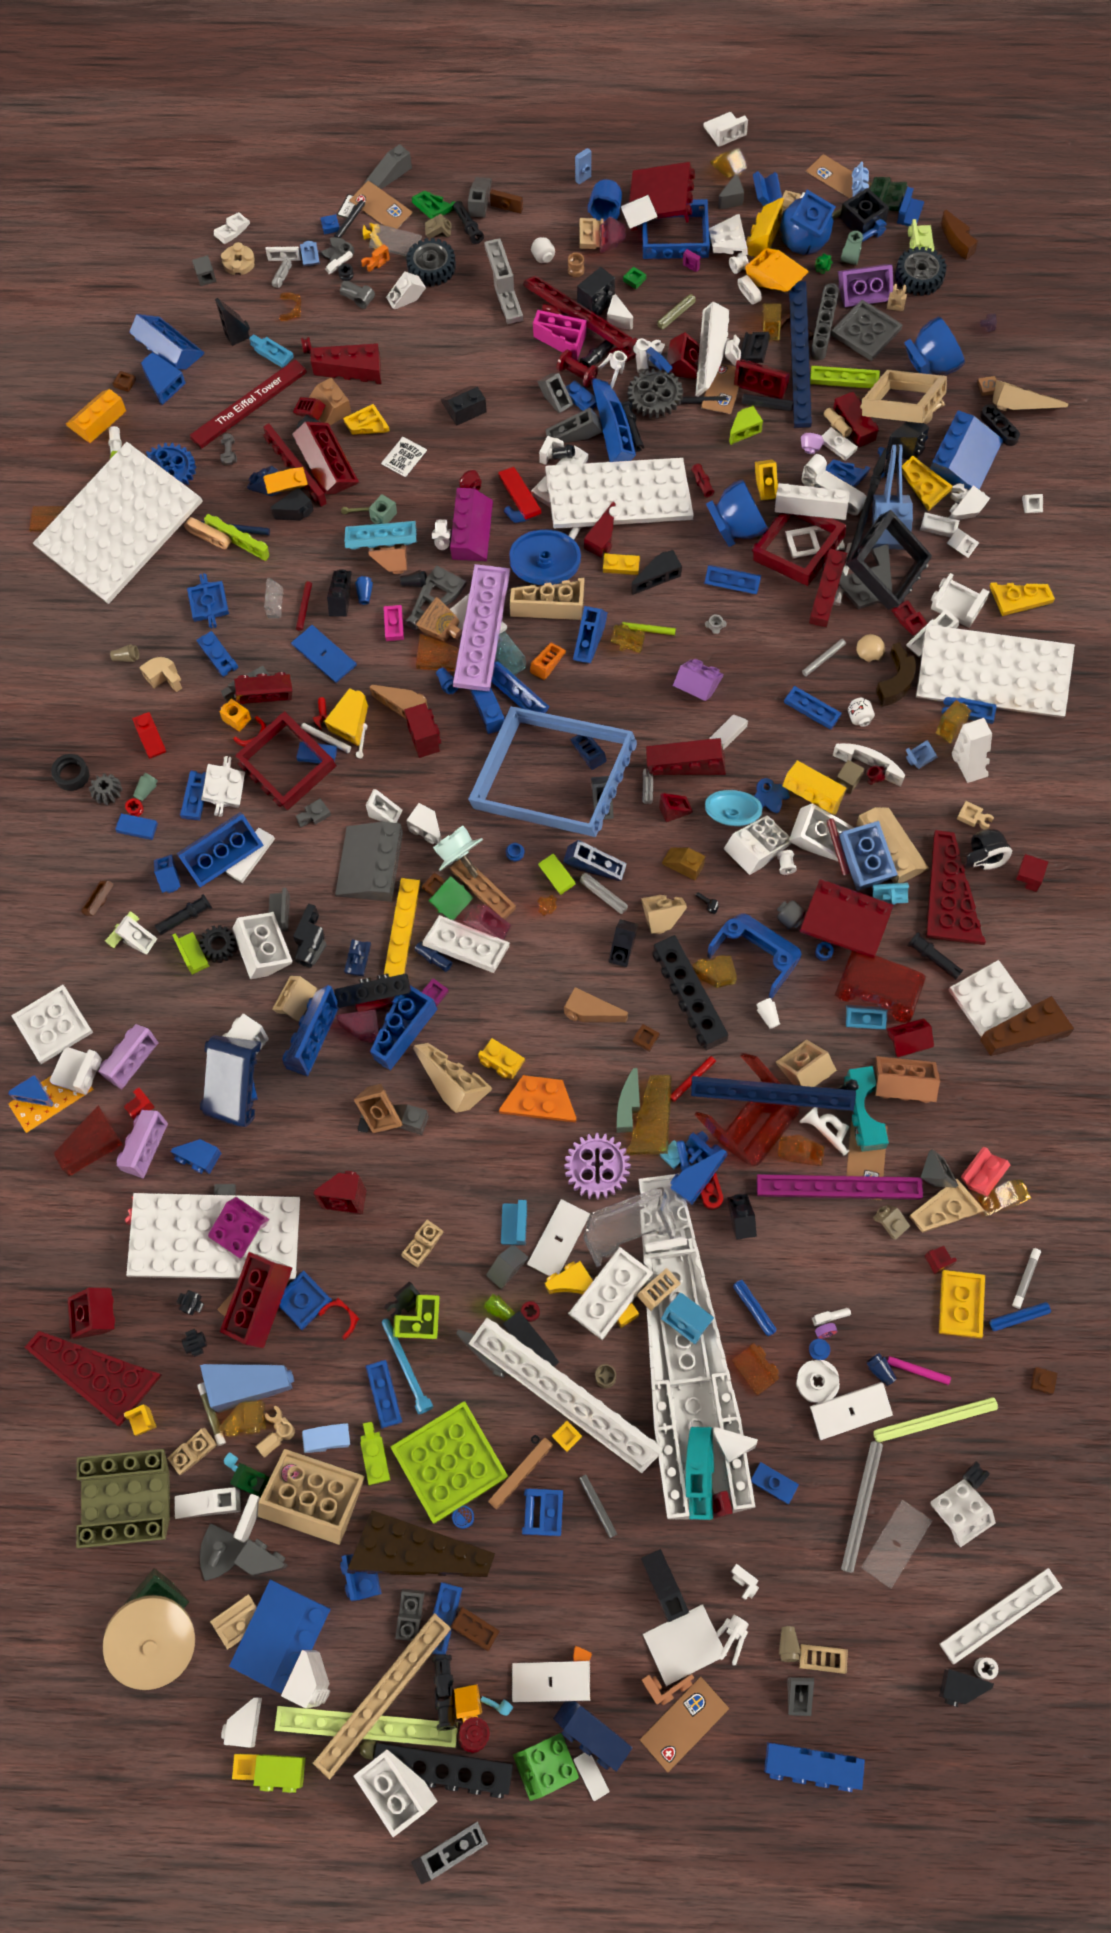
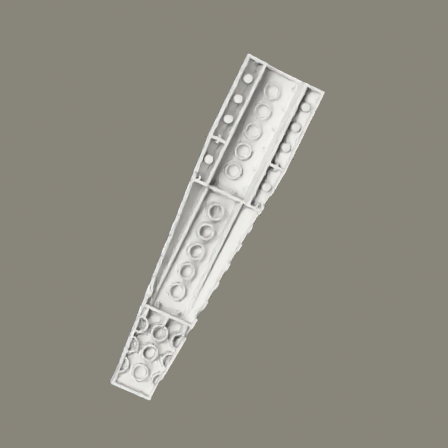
(687, 1378)

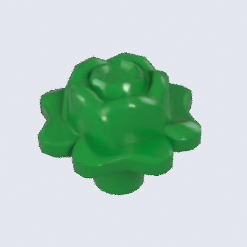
(823, 263)

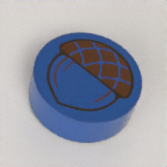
(463, 1517)

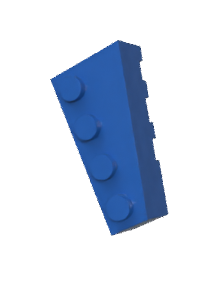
(401, 1026)

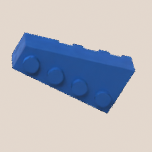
(815, 1766)

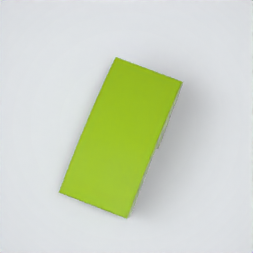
(556, 874)

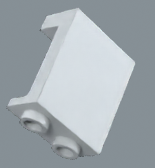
(958, 600)

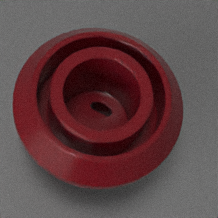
(470, 480)

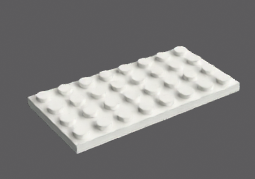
(640, 488)
(996, 670)
(173, 1239)

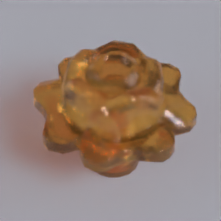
(547, 905)

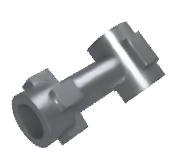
(228, 457)

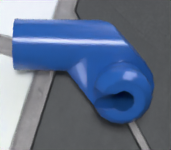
(515, 516)

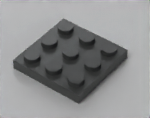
(866, 330)

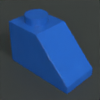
(166, 874)

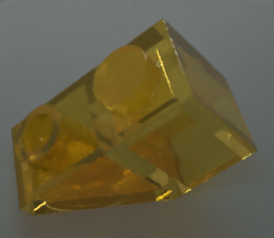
(771, 319)
(716, 972)
(1004, 1197)
(245, 1417)

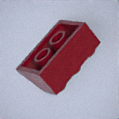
(761, 379)
(263, 688)
(342, 1193)

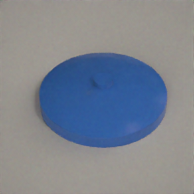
(545, 557)

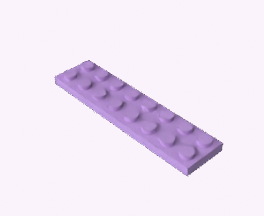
(481, 628)

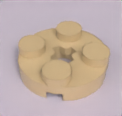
(235, 252)

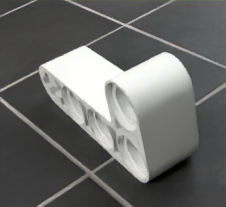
(816, 476)

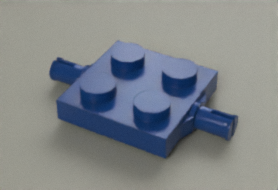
(208, 601)

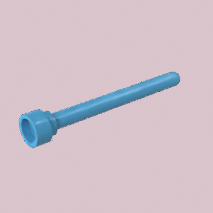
(423, 1404)

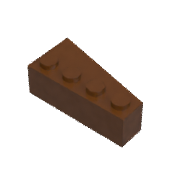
(1032, 1026)

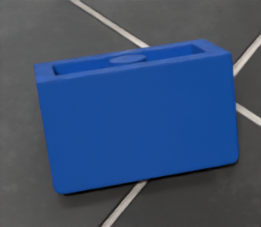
(767, 188)
(909, 209)

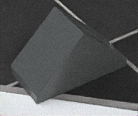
(732, 194)
(937, 1172)
(506, 1266)
(800, 1696)

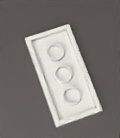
(466, 944)
(610, 1293)

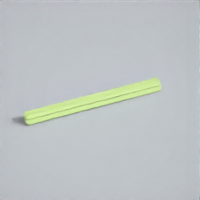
(935, 1419)

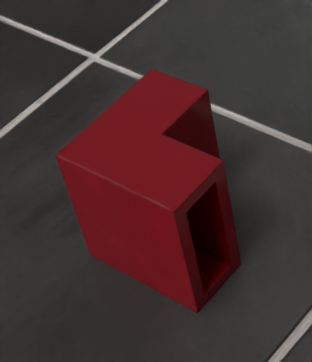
(1032, 872)

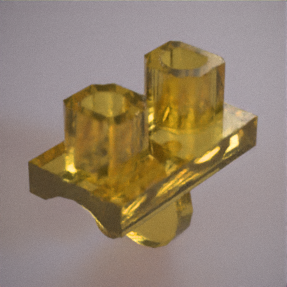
(627, 639)

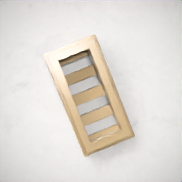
(646, 1298)
(843, 1658)

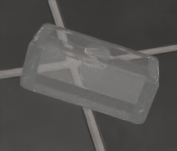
(273, 599)

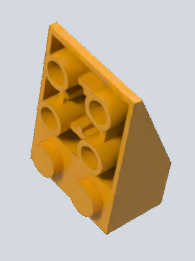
(774, 270)

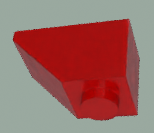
(149, 735)

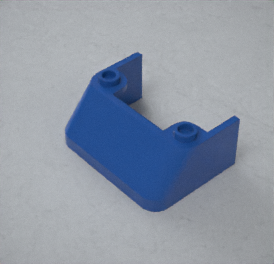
(785, 953)

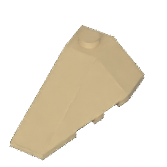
(453, 1083)

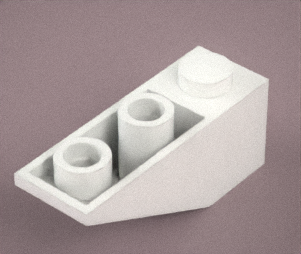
(208, 1503)

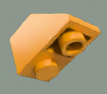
(467, 1702)

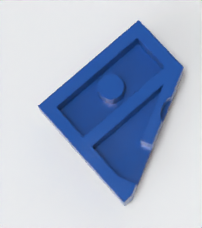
(847, 472)

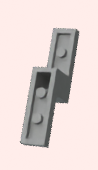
(503, 281)

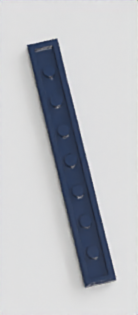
(773, 1093)

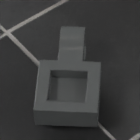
(315, 812)

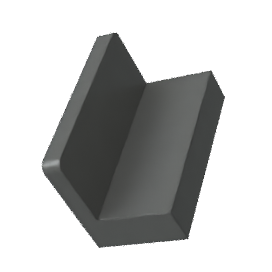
(279, 904)

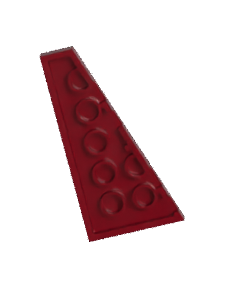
(950, 901)
(99, 1378)

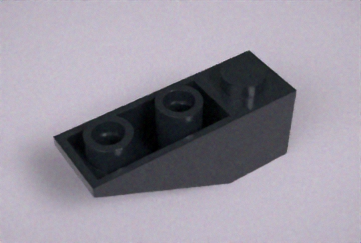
(339, 593)
(664, 1586)

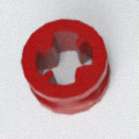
(130, 803)

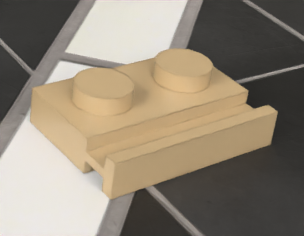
(589, 233)
(234, 1621)

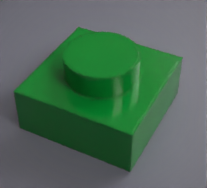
(634, 277)

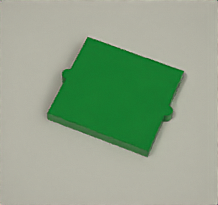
(450, 898)

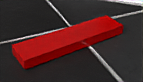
(519, 493)

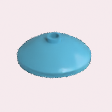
(733, 807)

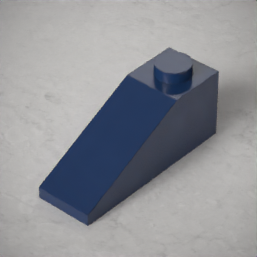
(593, 861)

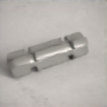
(281, 273)
(647, 787)

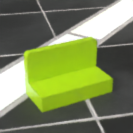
(191, 952)

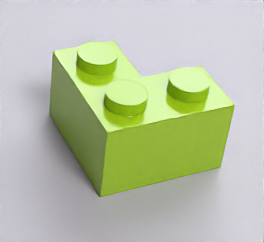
(424, 1322)

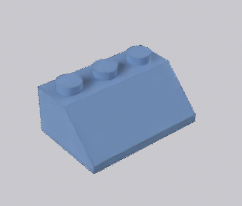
(867, 855)

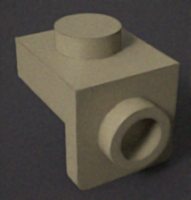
(437, 225)
(892, 1220)

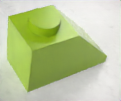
(745, 425)

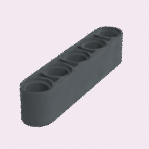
(824, 321)

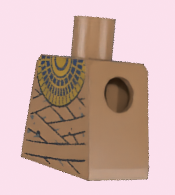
(439, 622)

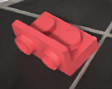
(984, 1172)

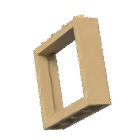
(932, 385)

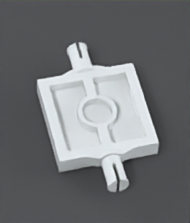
(223, 786)

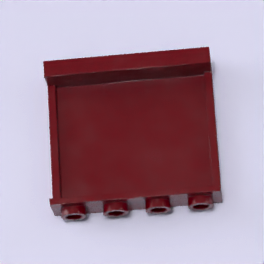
(667, 187)

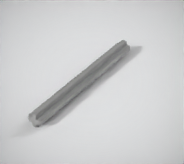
(862, 1507)

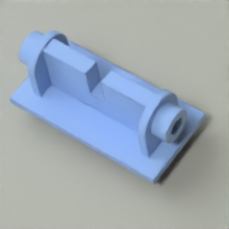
(860, 179)

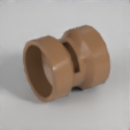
(576, 264)

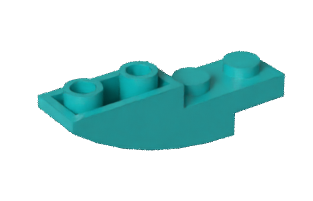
(699, 1473)

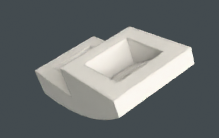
(234, 226)

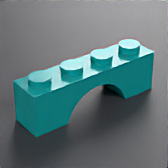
(871, 1134)

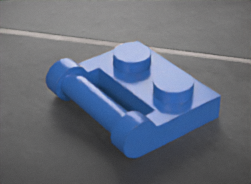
(550, 1512)

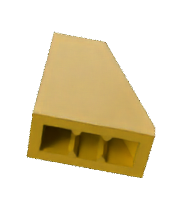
(348, 717)

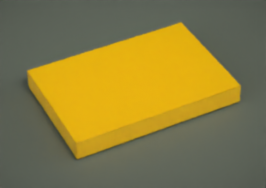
(962, 1304)

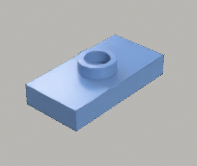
(583, 166)

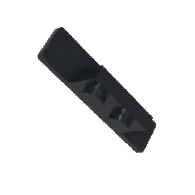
(372, 990)

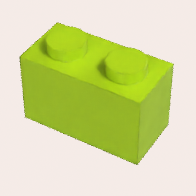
(279, 1772)

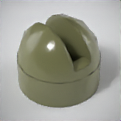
(368, 1748)

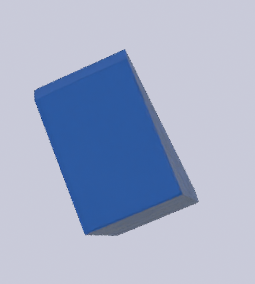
(31, 1092)

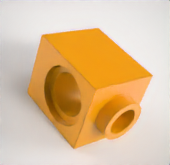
(236, 721)

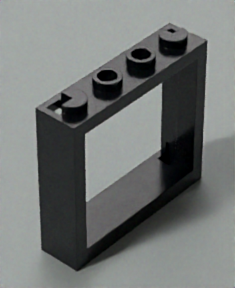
(908, 541)

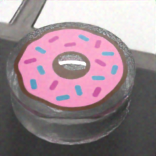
(283, 1472)

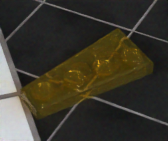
(653, 1119)

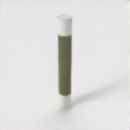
(211, 1416)

